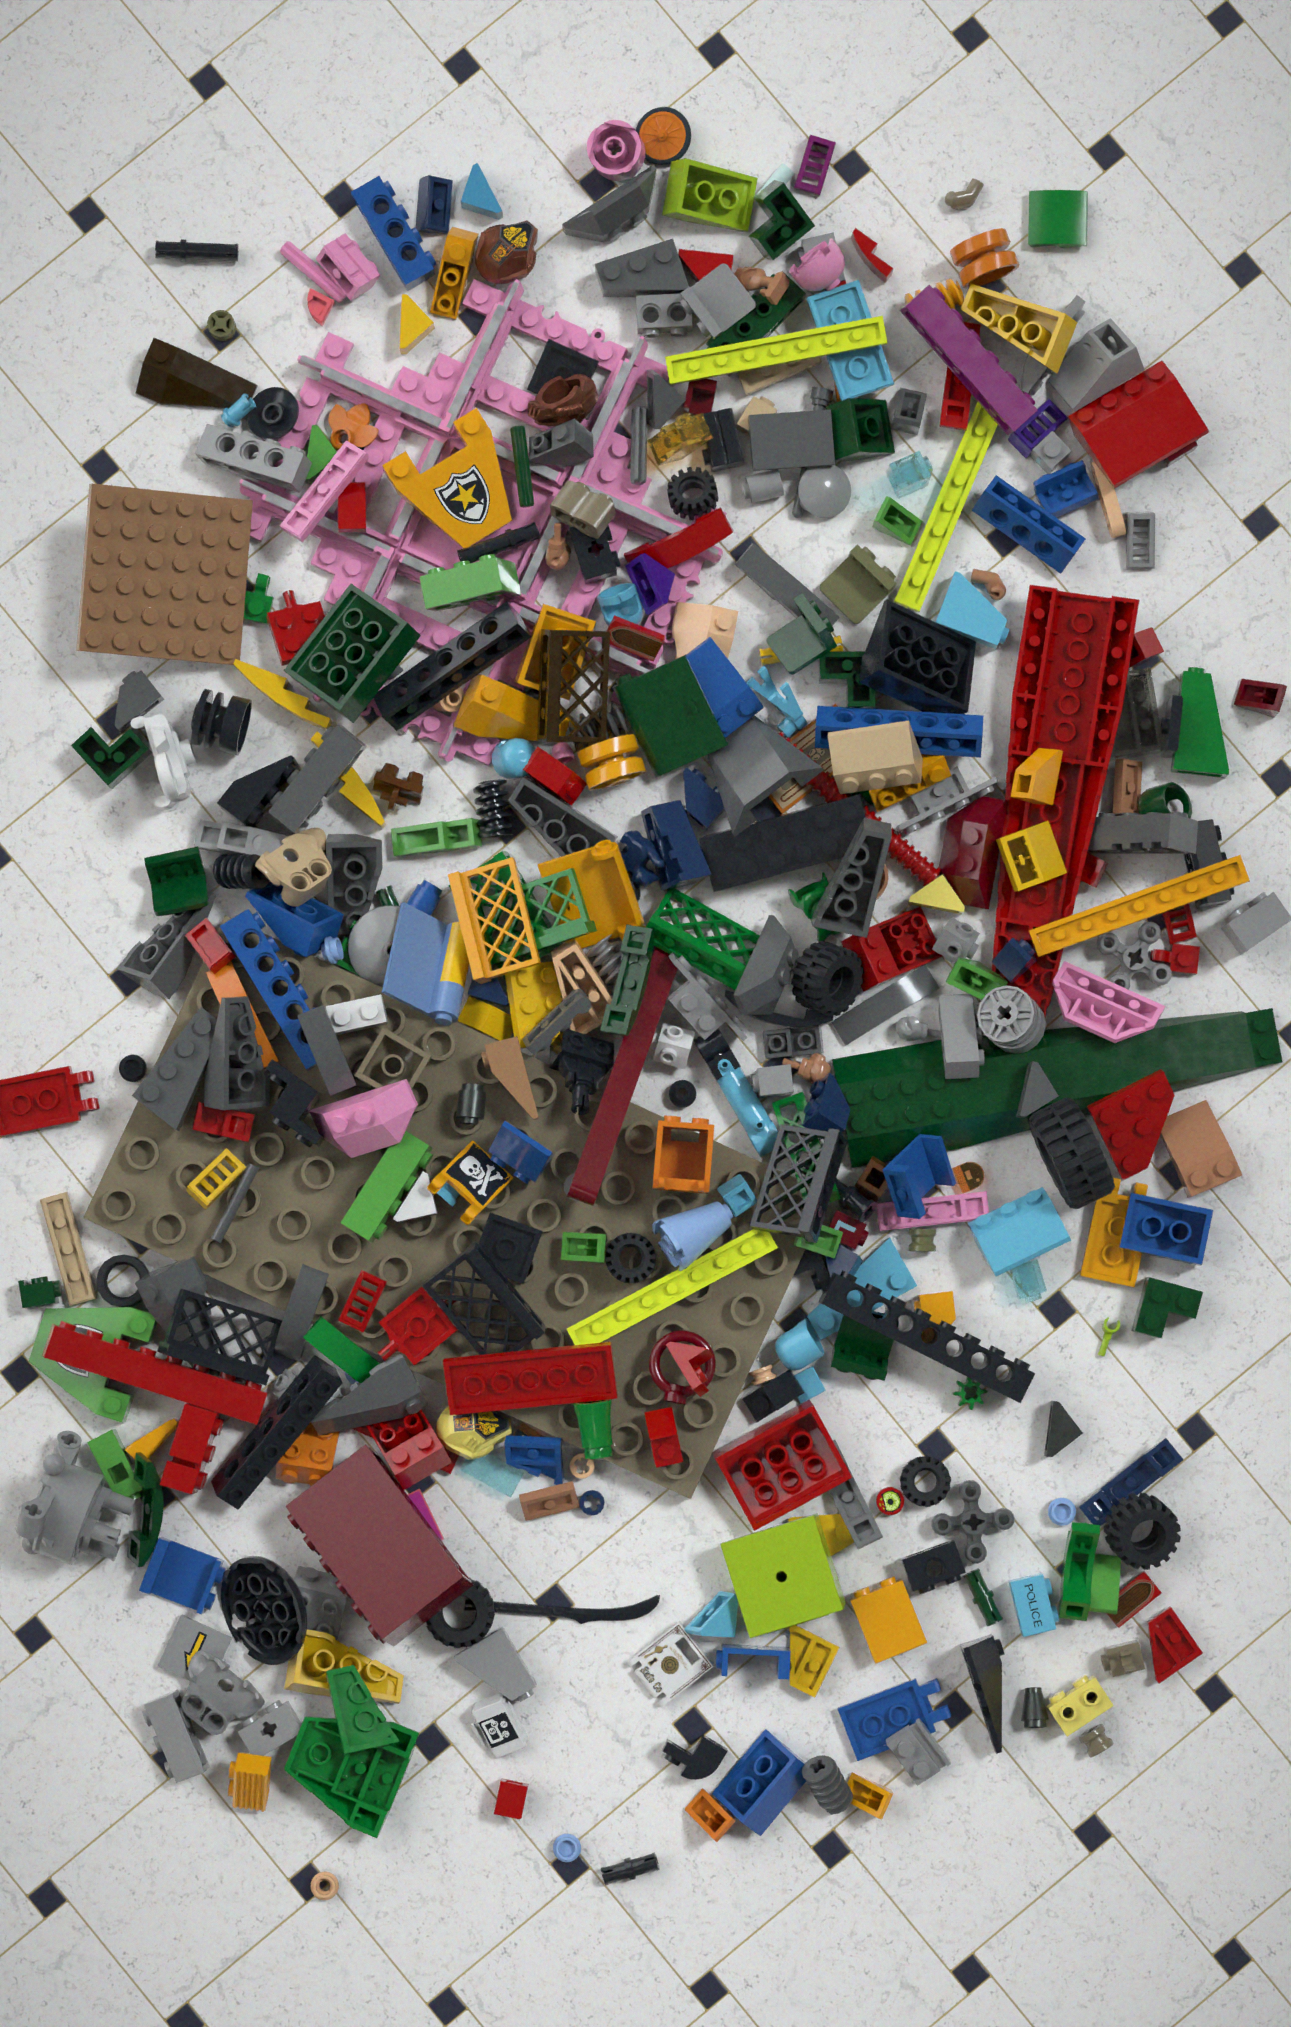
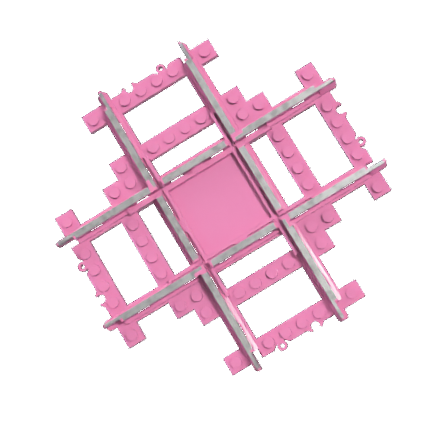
(423, 545)

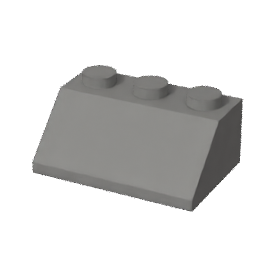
(175, 1737)

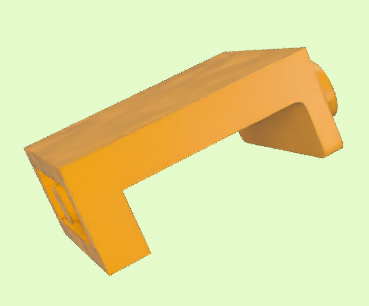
(887, 1619)

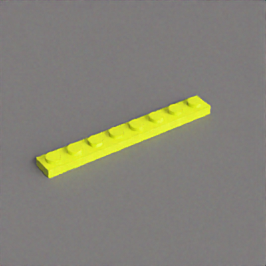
(776, 350)
(946, 510)
(672, 1288)

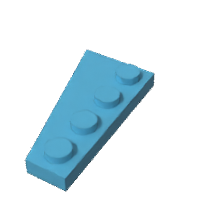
(881, 1269)

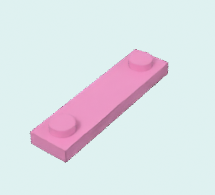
(324, 491)
(938, 1211)

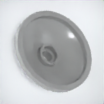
(370, 941)

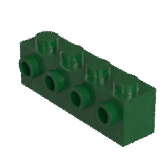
(762, 319)

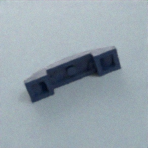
(1132, 1479)

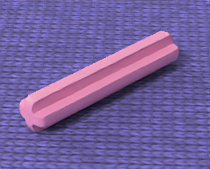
(312, 271)

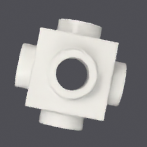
(672, 1045)

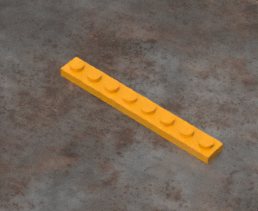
(1139, 906)

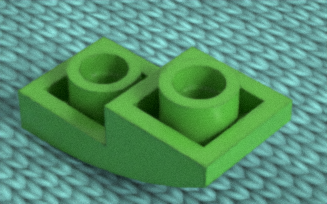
(1105, 1584)

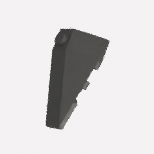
(235, 1065)
(160, 1293)

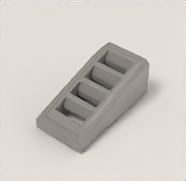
(1130, 517)

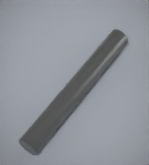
(234, 1203)

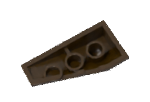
(181, 378)

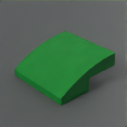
(1058, 218)

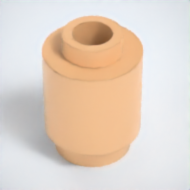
(451, 702)

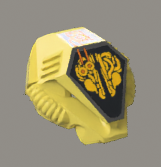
(472, 1433)

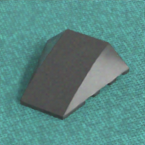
(754, 767)

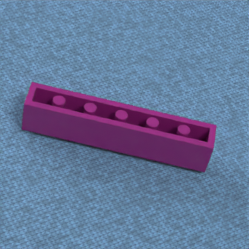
(969, 359)

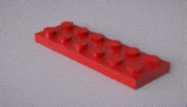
(530, 1378)

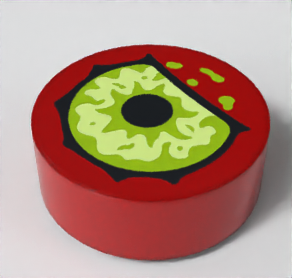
(890, 1501)

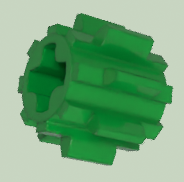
(961, 1393)

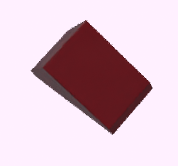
(1260, 696)

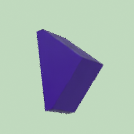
(651, 582)

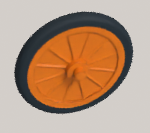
(664, 135)

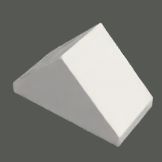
(419, 1201)

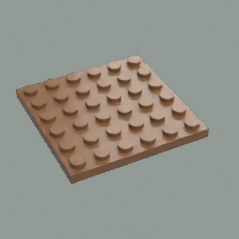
(164, 574)

